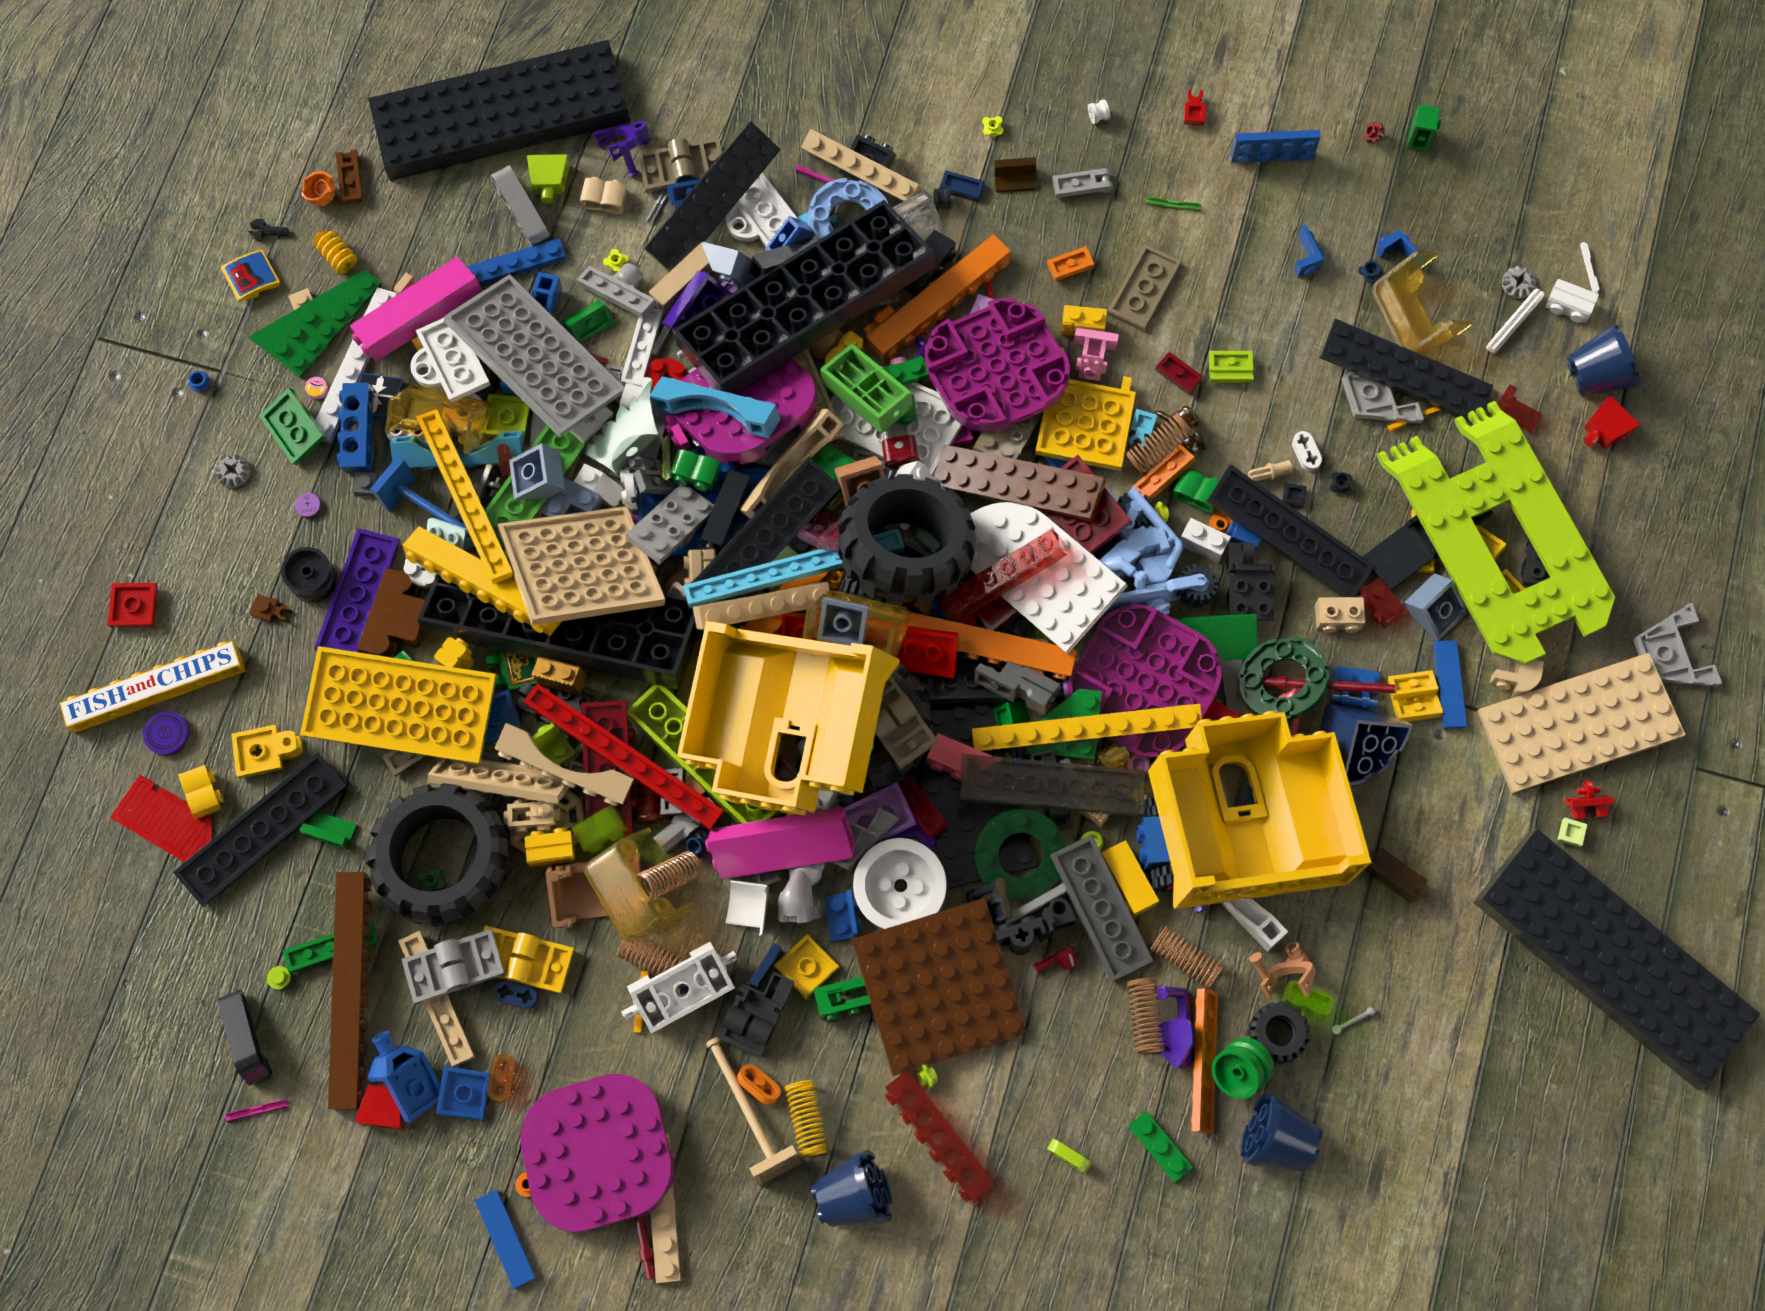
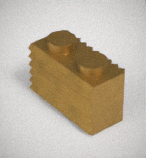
(559, 675)

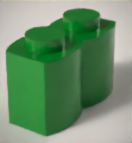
(695, 470)
(1195, 489)

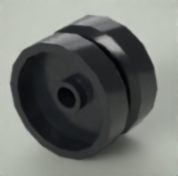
(309, 574)

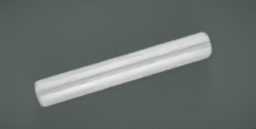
(1515, 321)

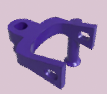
(636, 133)

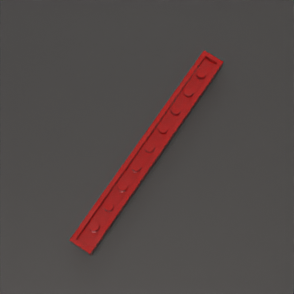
(623, 756)

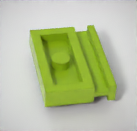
(1231, 366)

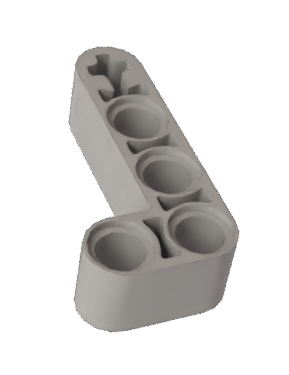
(520, 206)

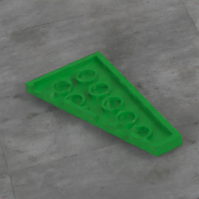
(308, 330)

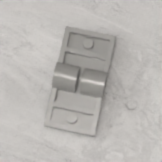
(670, 523)
(453, 966)

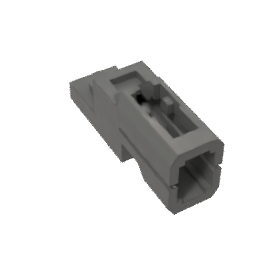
(1021, 683)

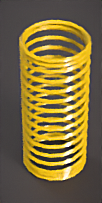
(797, 1087)

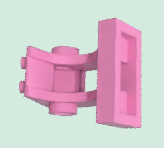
(1094, 344)

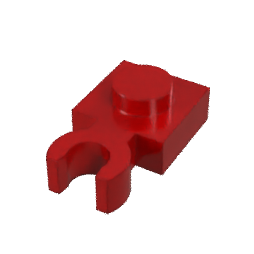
(1194, 110)

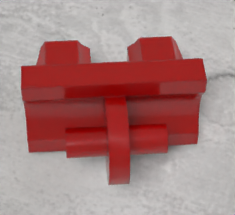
(1599, 802)

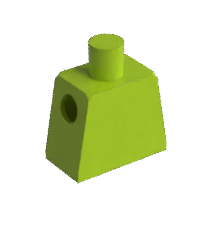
(548, 175)

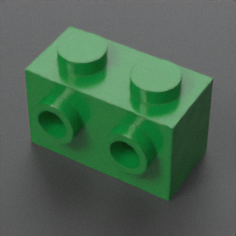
(1424, 127)

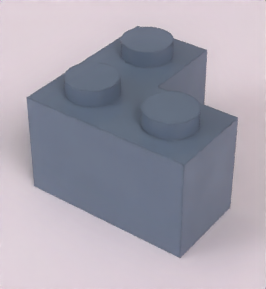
(572, 500)

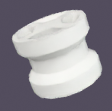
(1099, 111)

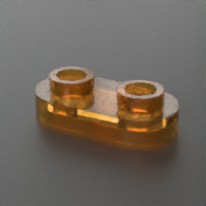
(501, 1078)

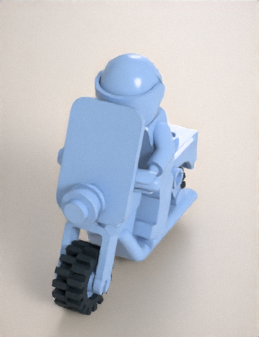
(1150, 557)

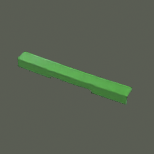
(1173, 204)

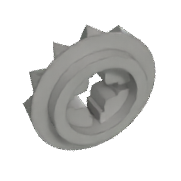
(1525, 288)
(229, 479)

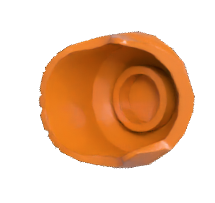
(318, 188)

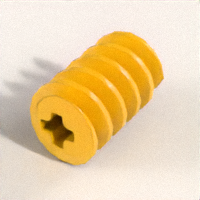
(334, 251)

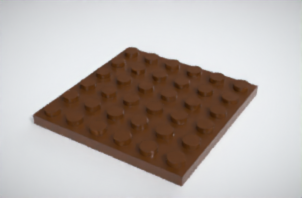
(938, 986)

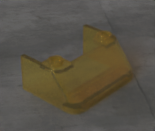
(1404, 311)
(462, 418)
(885, 626)
(624, 896)

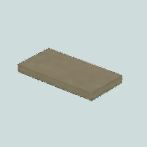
(1144, 287)

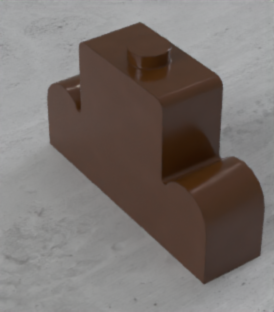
(392, 616)

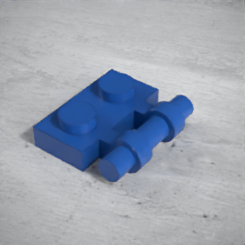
(1348, 674)

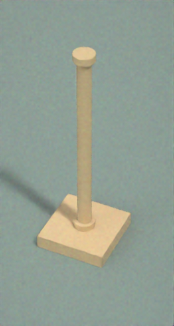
(775, 1163)

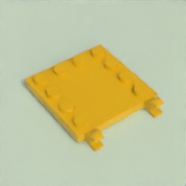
(1088, 423)

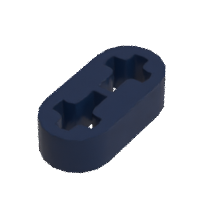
(515, 1000)

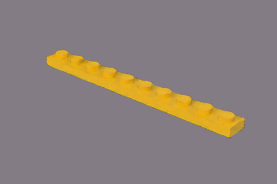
(465, 497)
(1086, 727)

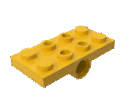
(533, 960)

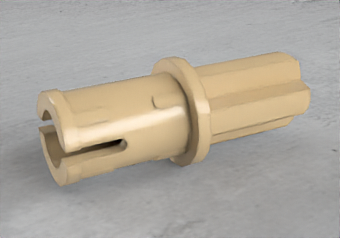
(1271, 471)

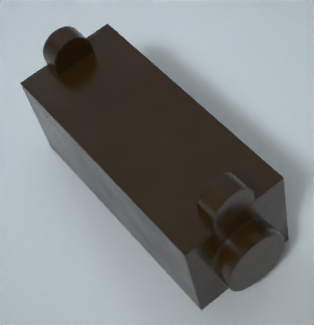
(1395, 874)

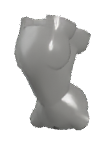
(796, 899)

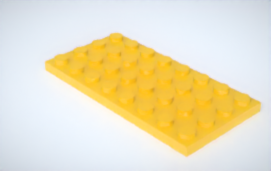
(398, 705)

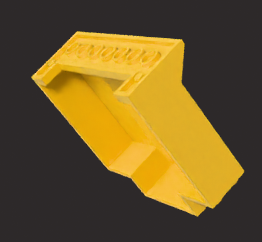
(760, 685)
(1297, 832)

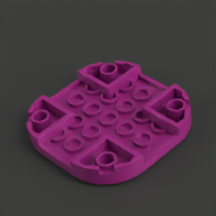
(997, 365)
(727, 438)
(1144, 664)
(596, 1153)

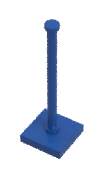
(397, 483)

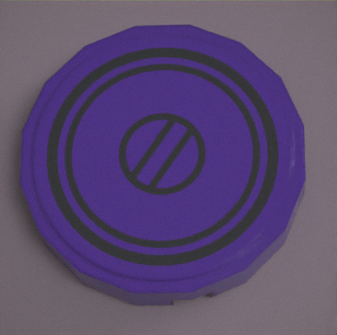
(166, 733)

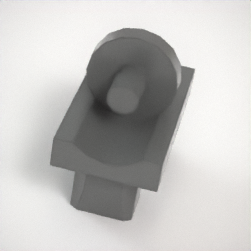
(489, 484)

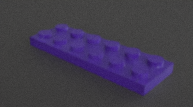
(357, 590)

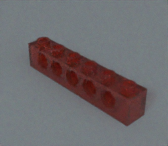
(1004, 575)
(905, 1085)

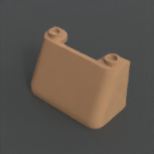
(572, 894)

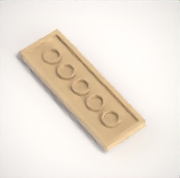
(500, 779)

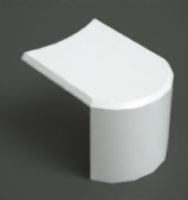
(747, 904)

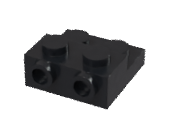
(867, 147)

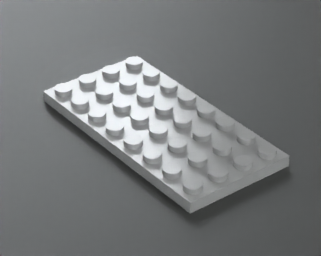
(534, 355)

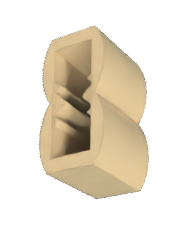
(603, 195)

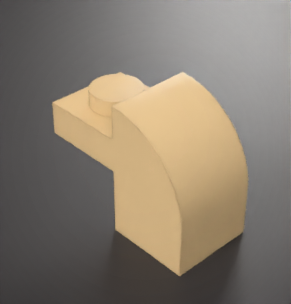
(1522, 681)

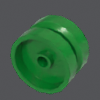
(1242, 1068)

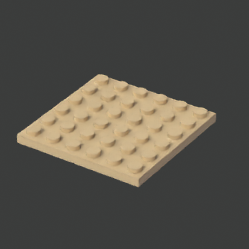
(579, 566)

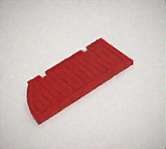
(163, 819)

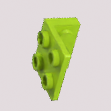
(554, 744)

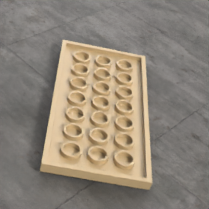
(1580, 723)

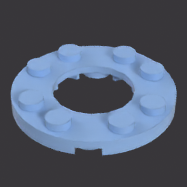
(835, 193)

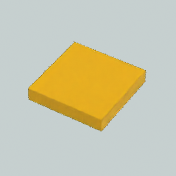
(807, 966)

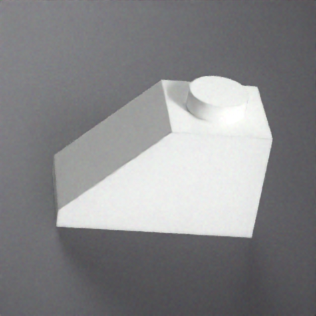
(600, 483)

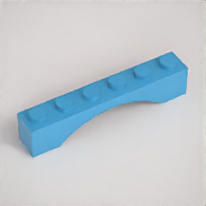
(679, 396)
(418, 453)

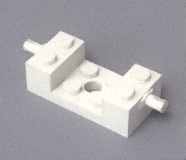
(702, 973)

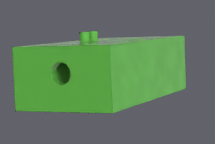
(866, 388)

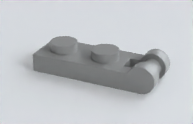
(1082, 183)

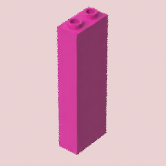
(414, 308)
(781, 843)

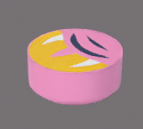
(316, 388)

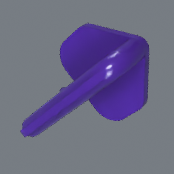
(1178, 1033)

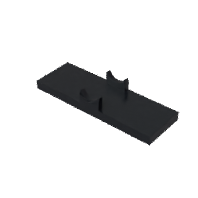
(1406, 552)

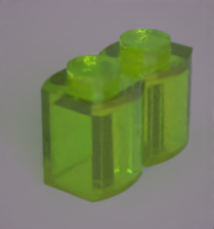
(599, 829)
(1315, 1006)

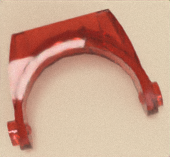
(503, 457)

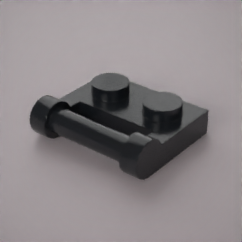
(999, 906)

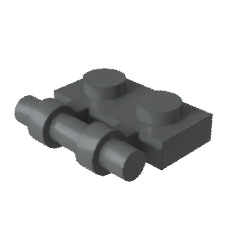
(650, 477)

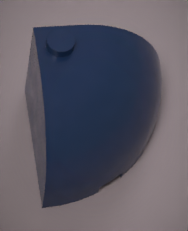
(1365, 739)

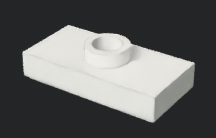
(591, 425)

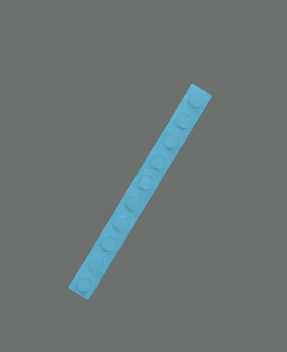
(777, 572)

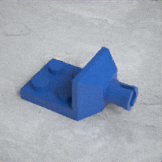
(405, 1075)

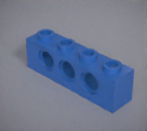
(362, 458)

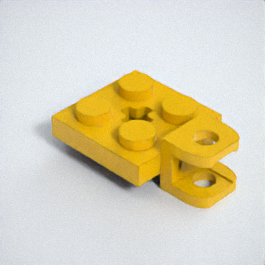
(275, 747)

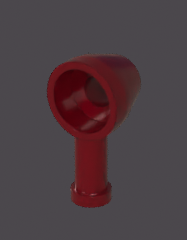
(1064, 958)

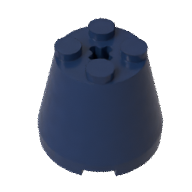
(1604, 364)
(1279, 1137)
(854, 1193)

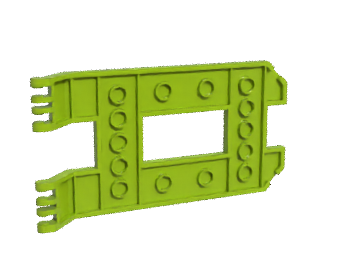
(1516, 477)

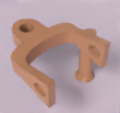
(1296, 963)

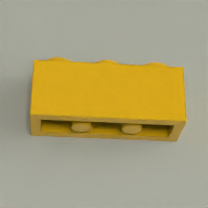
(1130, 879)

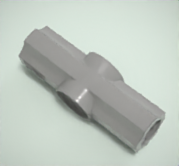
(680, 828)

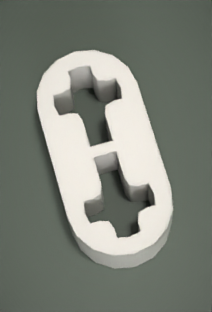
(1302, 453)

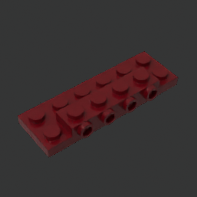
(614, 719)

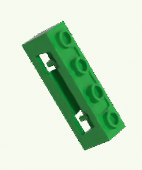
(851, 1007)

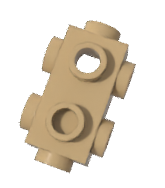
(538, 816)

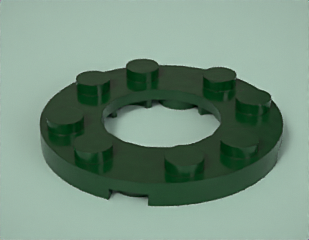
(1279, 650)
(1003, 826)

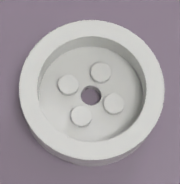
(894, 861)

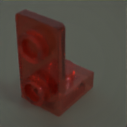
(1523, 414)

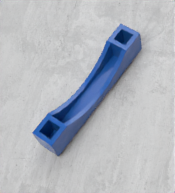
(547, 293)

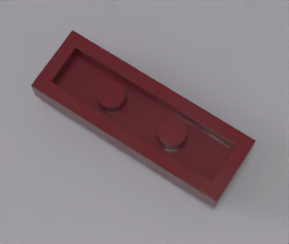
(922, 808)

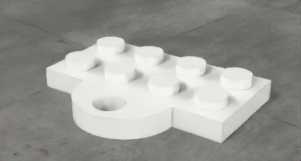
(760, 212)
(449, 362)

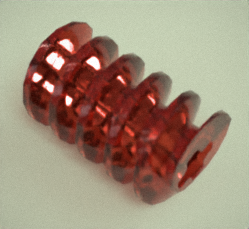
(649, 805)

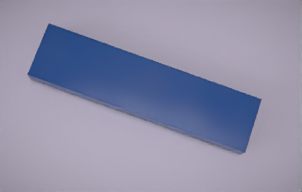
(1449, 684)
(505, 1239)

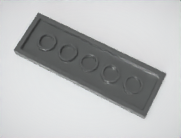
(1101, 908)

